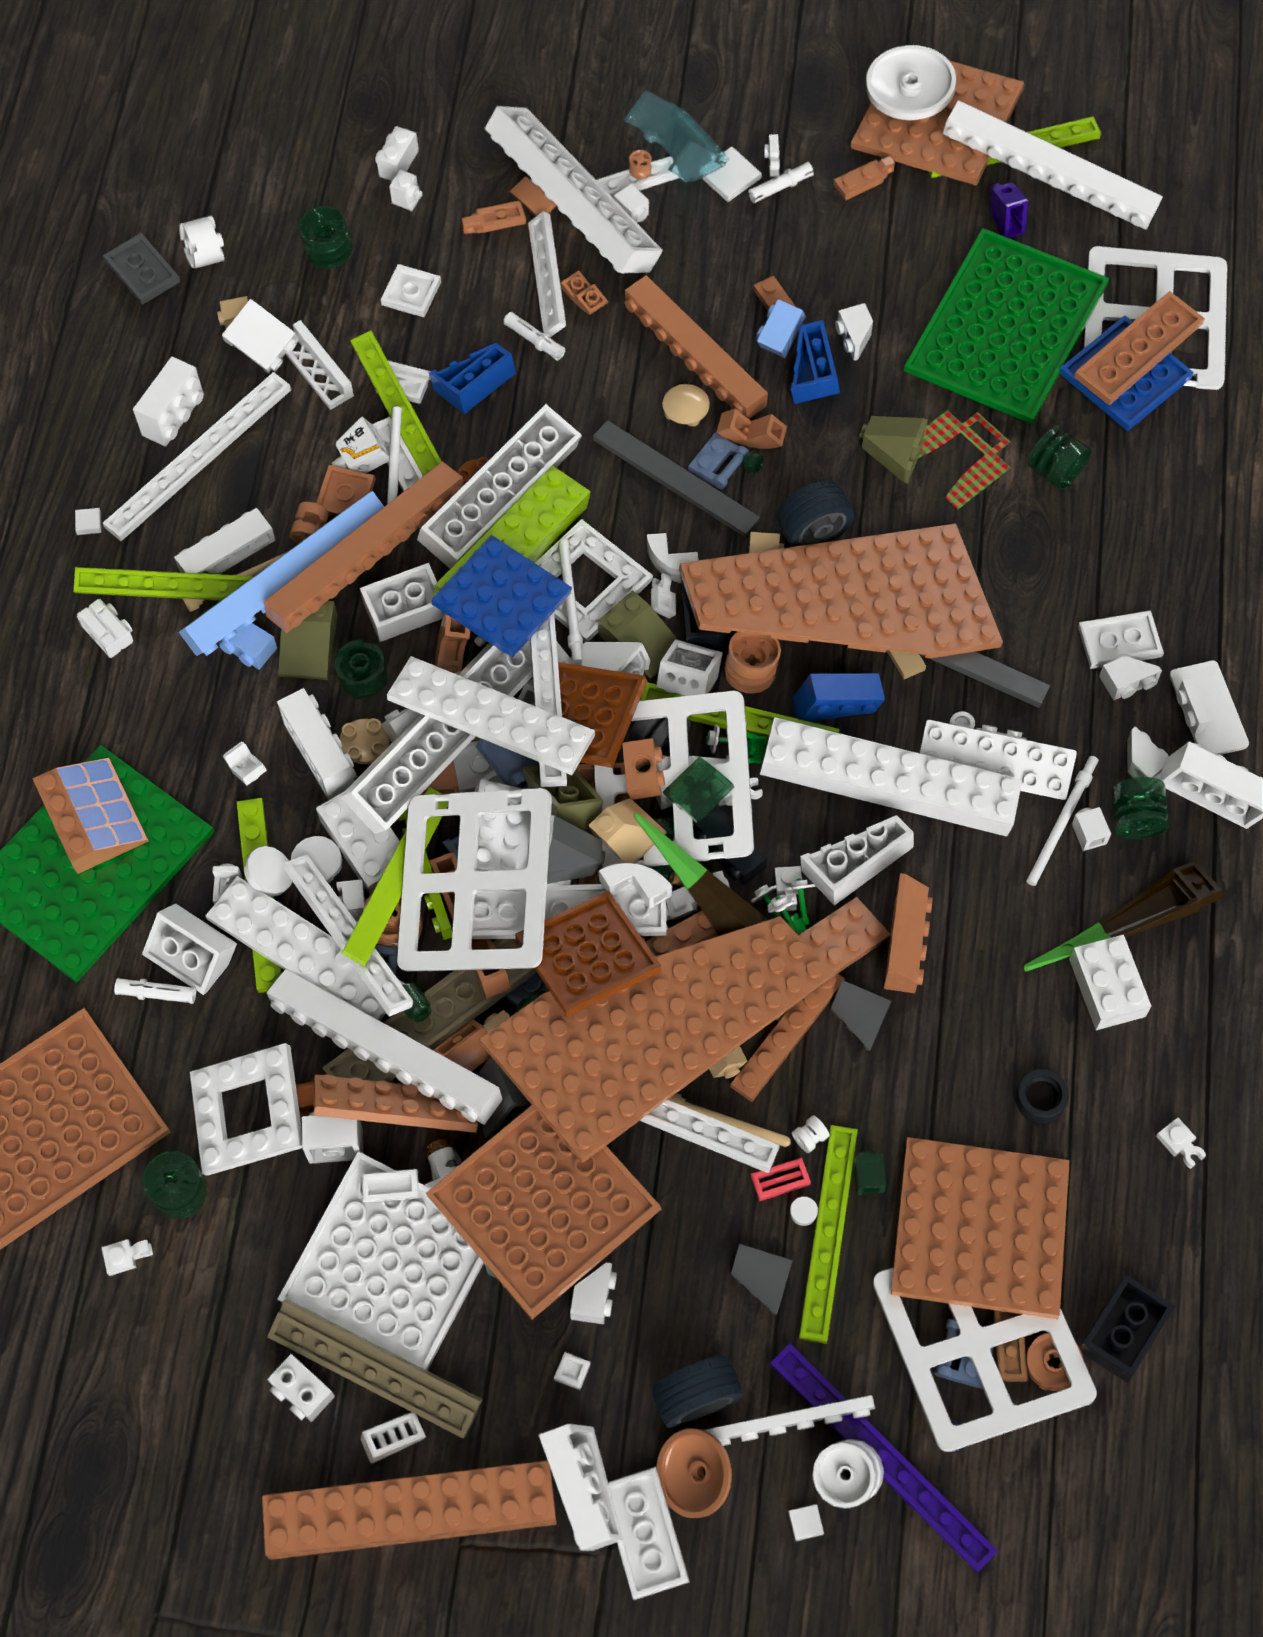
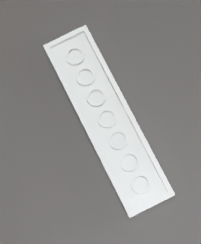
(491, 715)
(502, 912)
(291, 944)

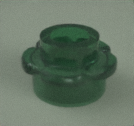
(753, 462)

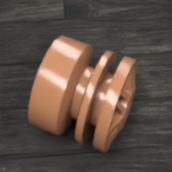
(751, 662)

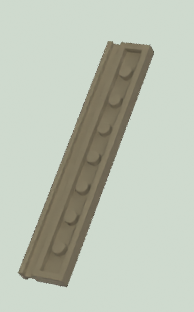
(375, 1368)

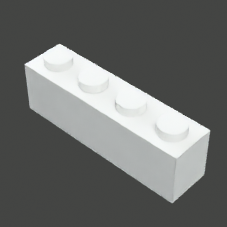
(227, 546)

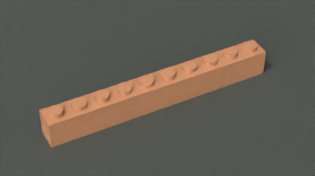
(362, 548)

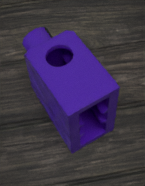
(1008, 209)

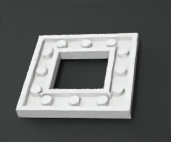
(626, 571)
(285, 1133)

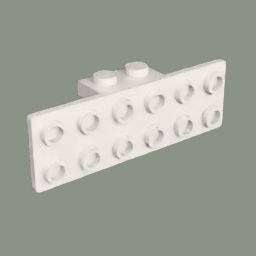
(1041, 766)

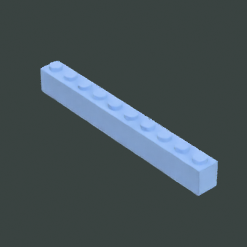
(249, 598)

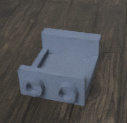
(505, 763)

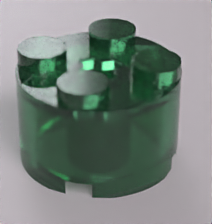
(361, 669)

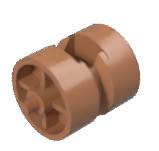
(308, 520)

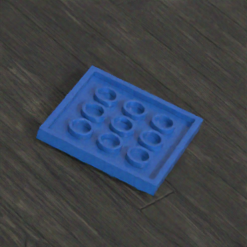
(1144, 395)
(501, 596)

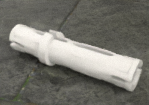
(785, 180)
(541, 340)
(144, 989)

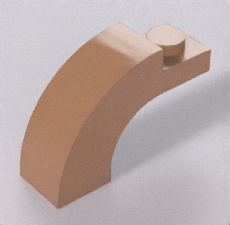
(451, 644)

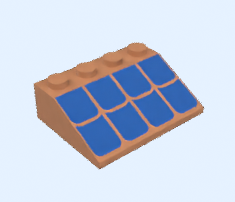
(90, 812)

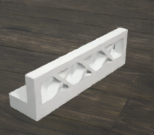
(326, 367)

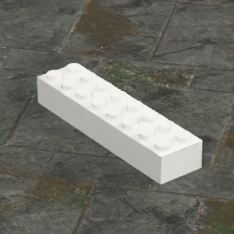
(498, 485)

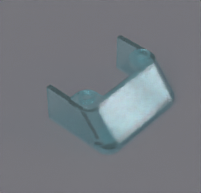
(679, 134)

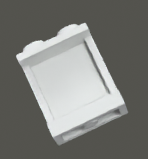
(260, 336)

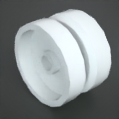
(832, 1480)

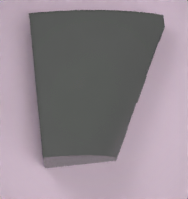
(860, 1011)
(762, 1275)

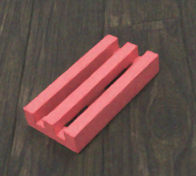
(782, 1189)

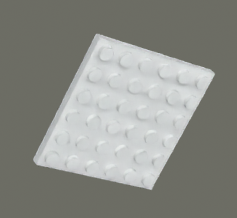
(385, 1268)

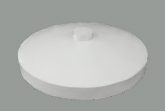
(911, 82)

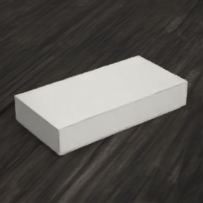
(390, 1185)

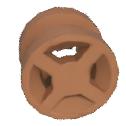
(639, 158)

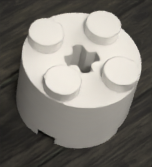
(201, 242)

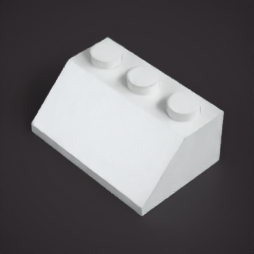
(188, 948)

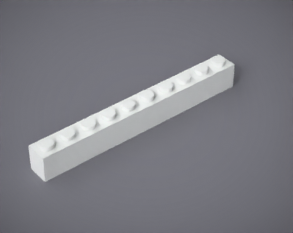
(1052, 165)
(385, 1047)

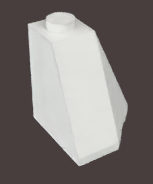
(616, 656)

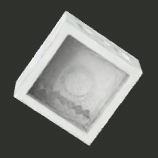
(688, 669)

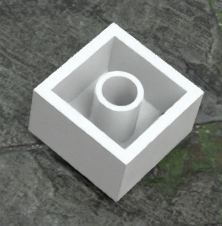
(331, 1138)

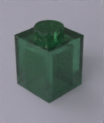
(869, 1173)

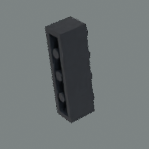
(719, 824)

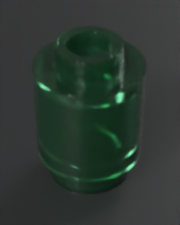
(421, 1006)

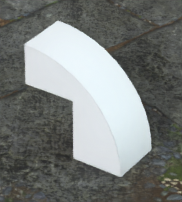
(666, 562)
(648, 882)

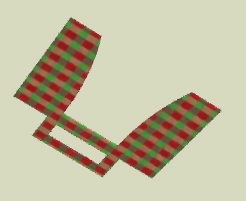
(983, 471)

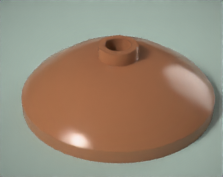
(682, 1476)

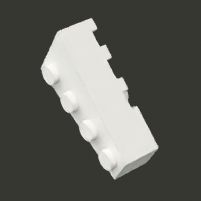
(582, 1485)

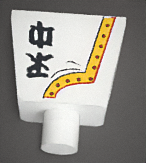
(361, 448)

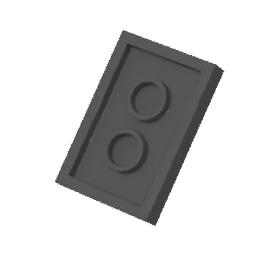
(141, 268)

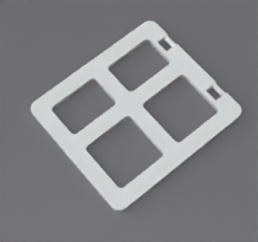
(1165, 265)
(736, 770)
(468, 881)
(976, 1344)

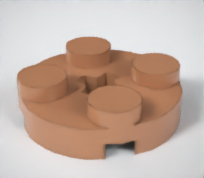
(1040, 1371)

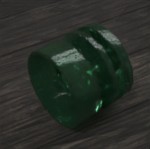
(325, 237)
(1059, 457)
(1140, 808)
(179, 1198)

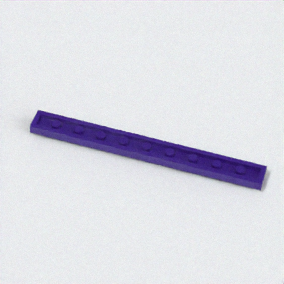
(897, 1470)

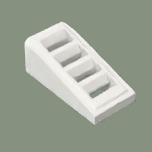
(395, 1446)

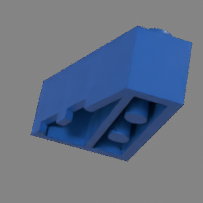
(814, 365)
(475, 378)
(838, 696)

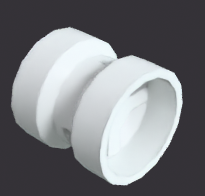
(810, 1134)

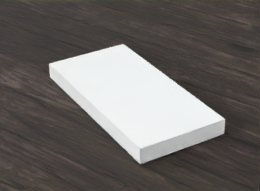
(648, 1534)

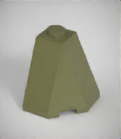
(895, 443)

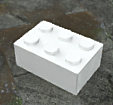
(168, 401)
(401, 602)
(1109, 982)

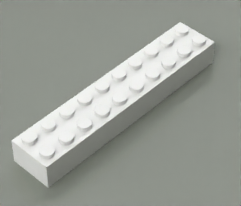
(573, 190)
(429, 745)
(891, 777)

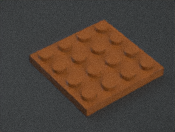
(601, 702)
(592, 954)

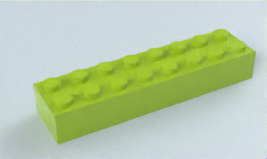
(534, 519)

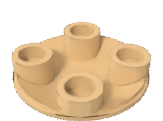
(686, 404)
(364, 740)

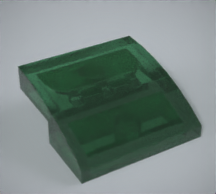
(698, 789)

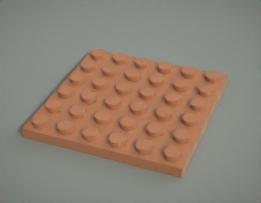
(922, 141)
(539, 1210)
(981, 1228)

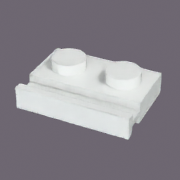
(412, 380)

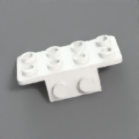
(1209, 708)

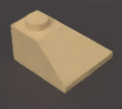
(622, 832)

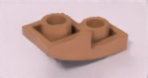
(532, 197)
(583, 294)

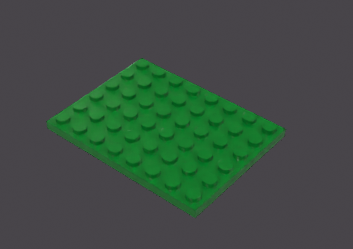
(1006, 325)
(80, 915)

